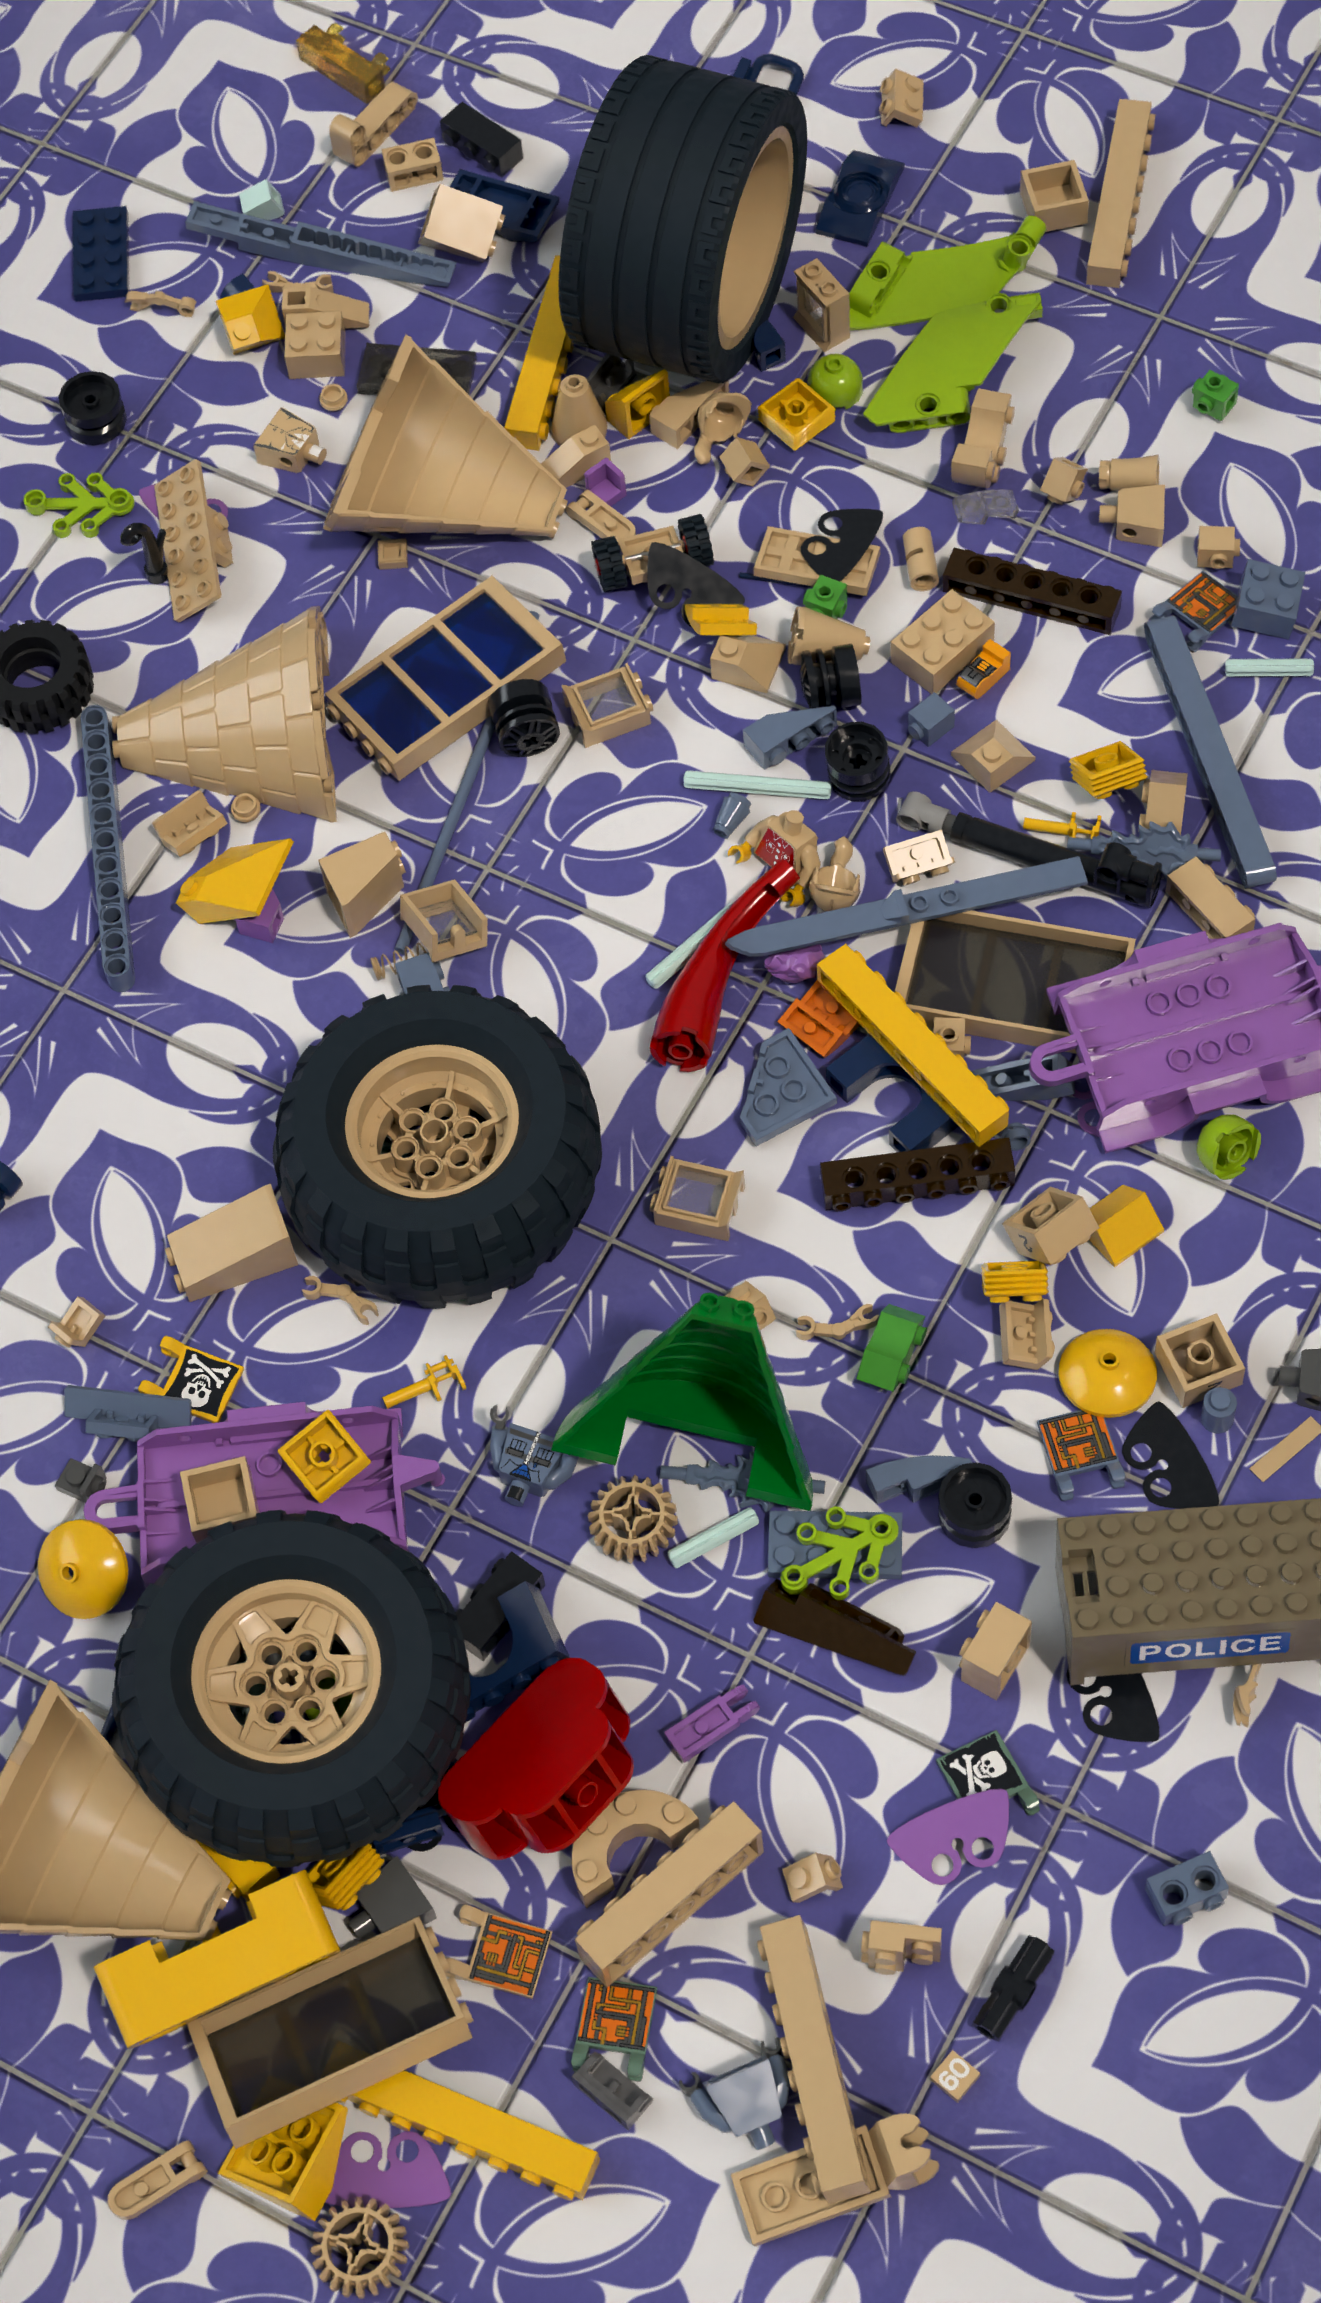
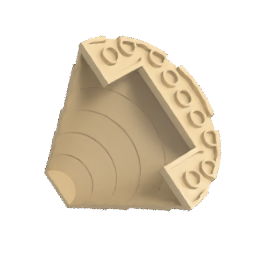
(440, 464)
(244, 723)
(88, 1844)

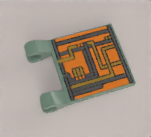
(616, 2021)

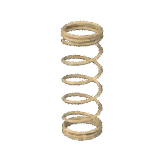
(376, 966)

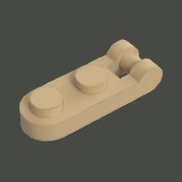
(600, 517)
(155, 2182)

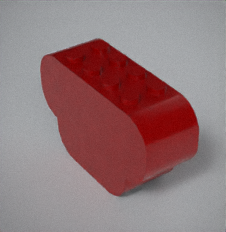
(542, 1765)

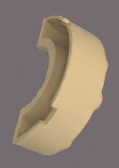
(978, 458)
(626, 1817)

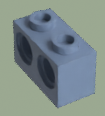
(1181, 1881)

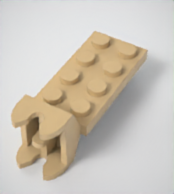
(780, 2192)

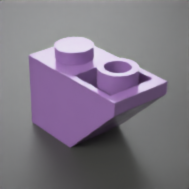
(267, 924)

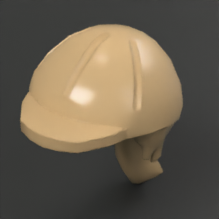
(718, 420)
(833, 885)

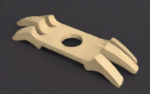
(1244, 1696)

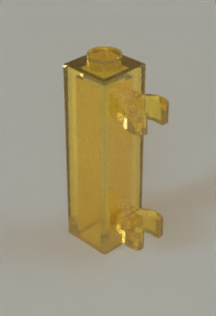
(341, 64)

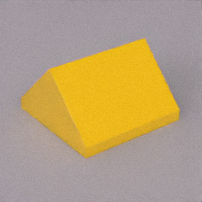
(1125, 1224)

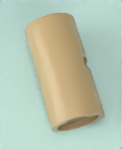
(920, 559)

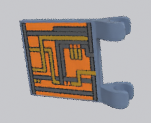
(1201, 604)
(1079, 1445)

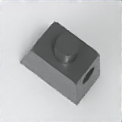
(1306, 1378)
(390, 1901)

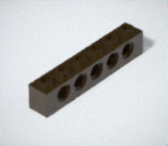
(1032, 591)
(929, 1162)

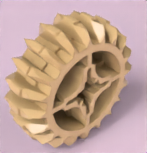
(606, 1514)
(375, 2253)

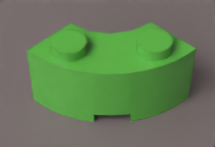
(891, 1348)

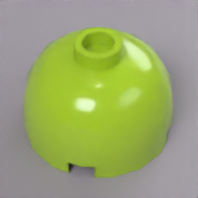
(836, 380)
(1227, 1145)

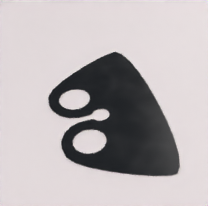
(855, 537)
(681, 571)
(1186, 1469)
(1130, 1705)

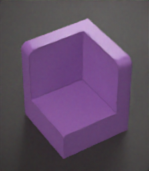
(606, 481)

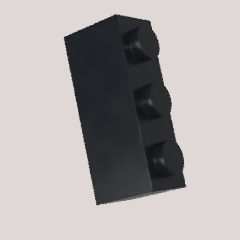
(481, 139)
(483, 1618)

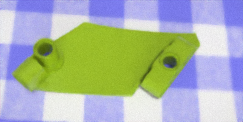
(917, 286)
(948, 361)

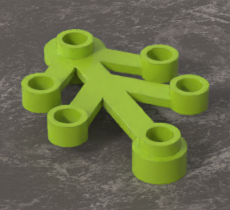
(113, 503)
(843, 1550)

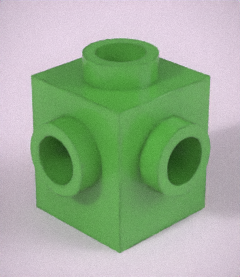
(1215, 395)
(827, 597)

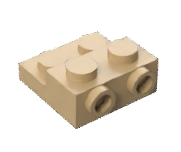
(891, 1943)

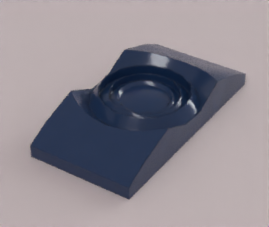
(859, 198)
(524, 208)

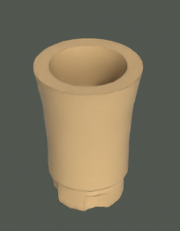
(1129, 473)

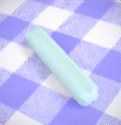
(1269, 667)
(713, 1537)

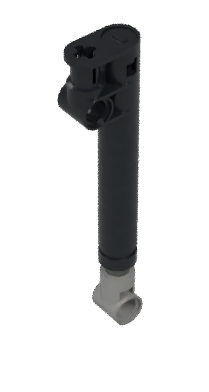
(1114, 873)

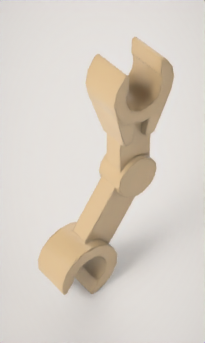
(280, 282)
(142, 300)
(343, 1292)
(838, 1330)

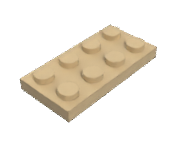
(782, 561)

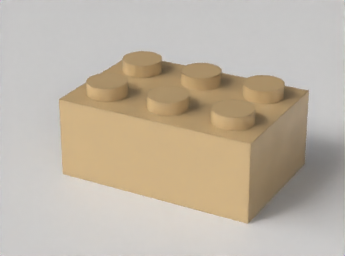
(942, 642)

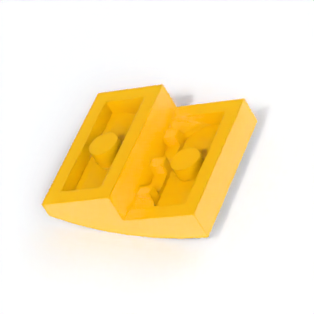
(720, 619)

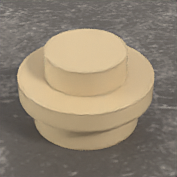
(333, 397)
(245, 807)

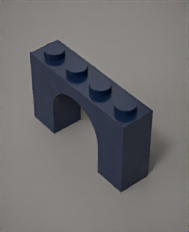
(869, 1063)
(533, 1648)

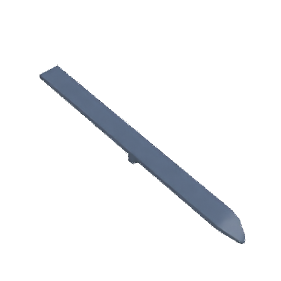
(909, 908)

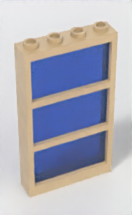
(441, 678)

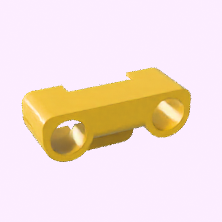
(161, 1993)

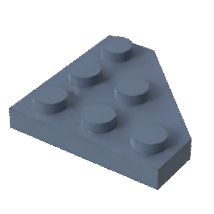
(783, 1089)

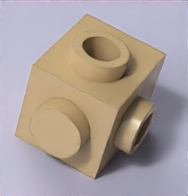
(744, 461)
(1064, 480)
(1217, 547)
(954, 1034)

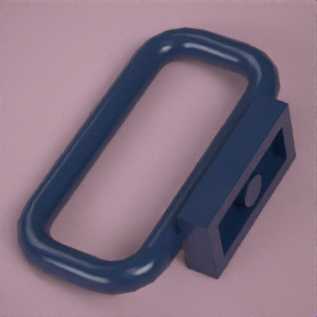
(746, 71)
(416, 1828)

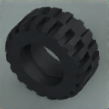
(58, 698)

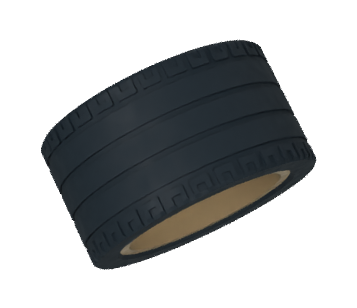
(682, 217)

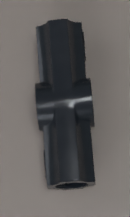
(1013, 1988)

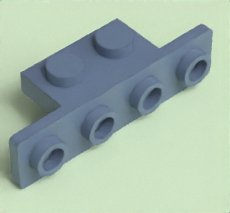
(125, 1413)

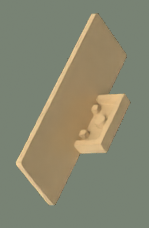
(193, 540)

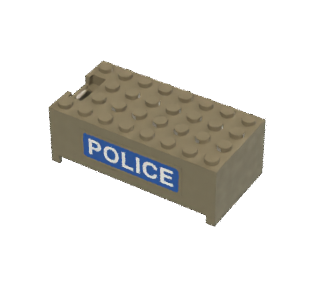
(1191, 1588)

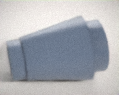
(731, 814)

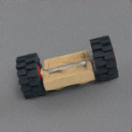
(635, 551)

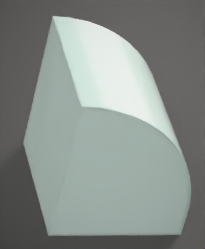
(262, 201)

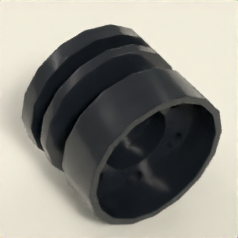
(831, 678)
(523, 718)
(857, 761)

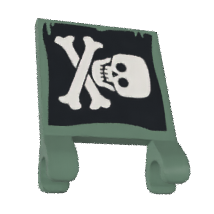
(987, 1766)

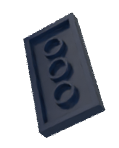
(100, 253)

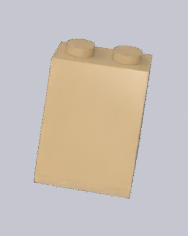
(461, 224)
(363, 879)

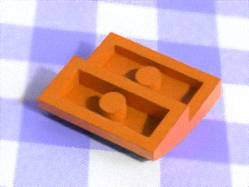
(819, 1020)

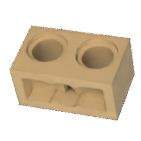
(412, 164)

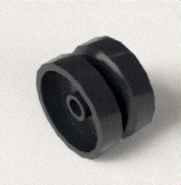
(92, 407)
(974, 1505)

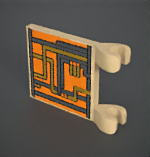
(505, 1954)

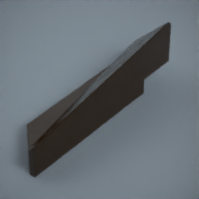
(834, 1626)

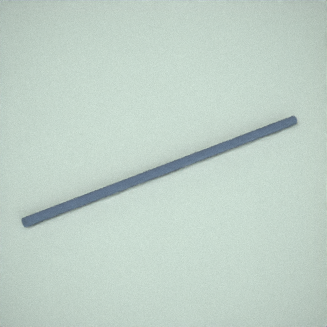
(452, 818)

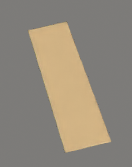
(1286, 1449)

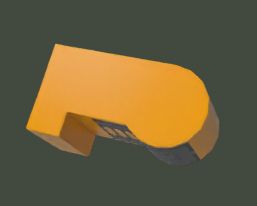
(985, 669)

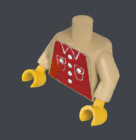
(788, 839)

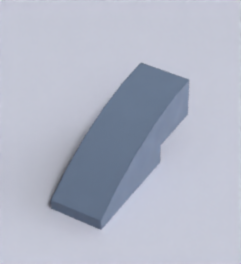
(916, 1475)

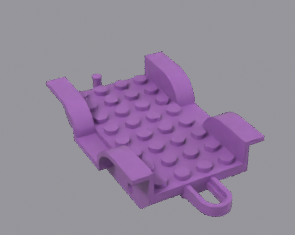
(1191, 1031)
(369, 1498)

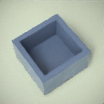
(1268, 599)

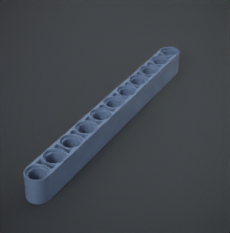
(98, 734)
(1210, 752)

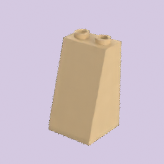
(231, 1246)

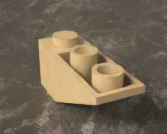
(310, 299)

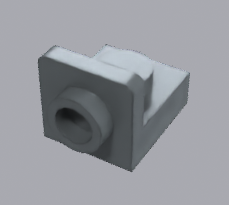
(81, 1480)

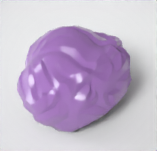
(795, 964)

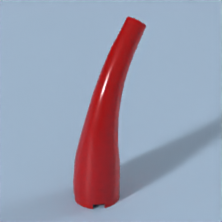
(693, 1005)

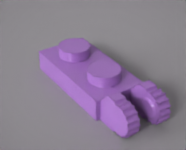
(709, 1723)

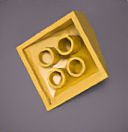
(234, 882)
(292, 2163)

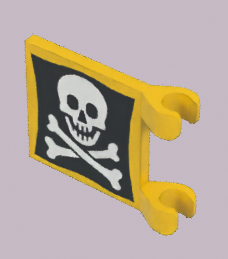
(198, 1377)

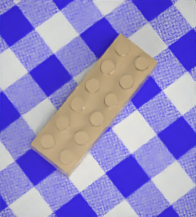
(669, 1893)

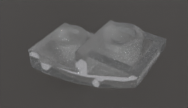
(979, 505)

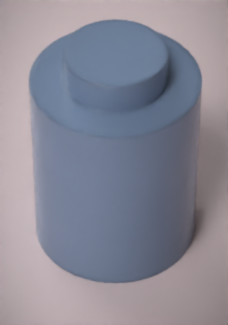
(1218, 1410)

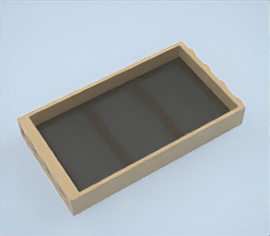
(999, 971)
(329, 2031)

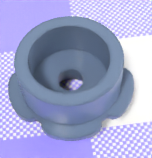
(1018, 1135)

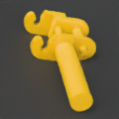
(1060, 827)
(426, 1384)

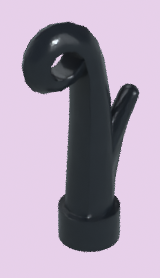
(155, 566)

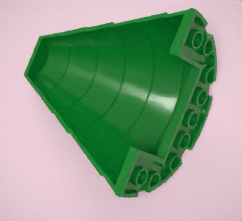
(705, 1379)

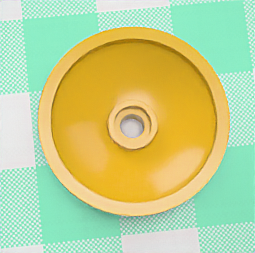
(1103, 1387)
(97, 1566)

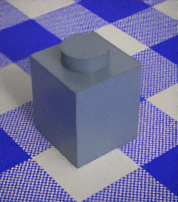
(931, 719)

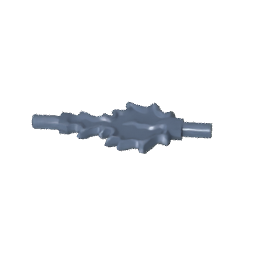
(1152, 846)
(726, 1477)

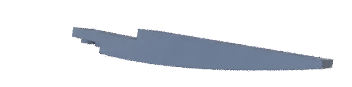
(320, 247)

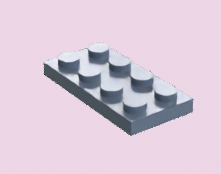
(786, 1549)

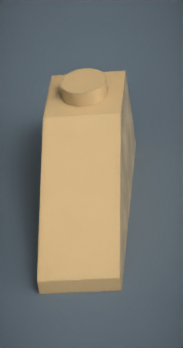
(677, 415)
(577, 456)

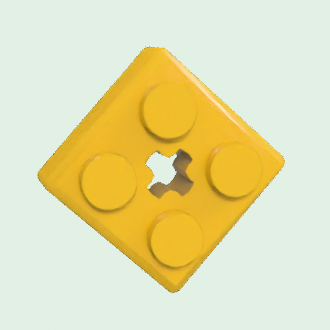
(796, 414)
(1108, 769)
(1014, 1279)
(303, 1456)
(341, 1879)

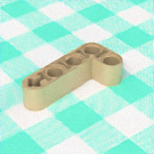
(361, 137)

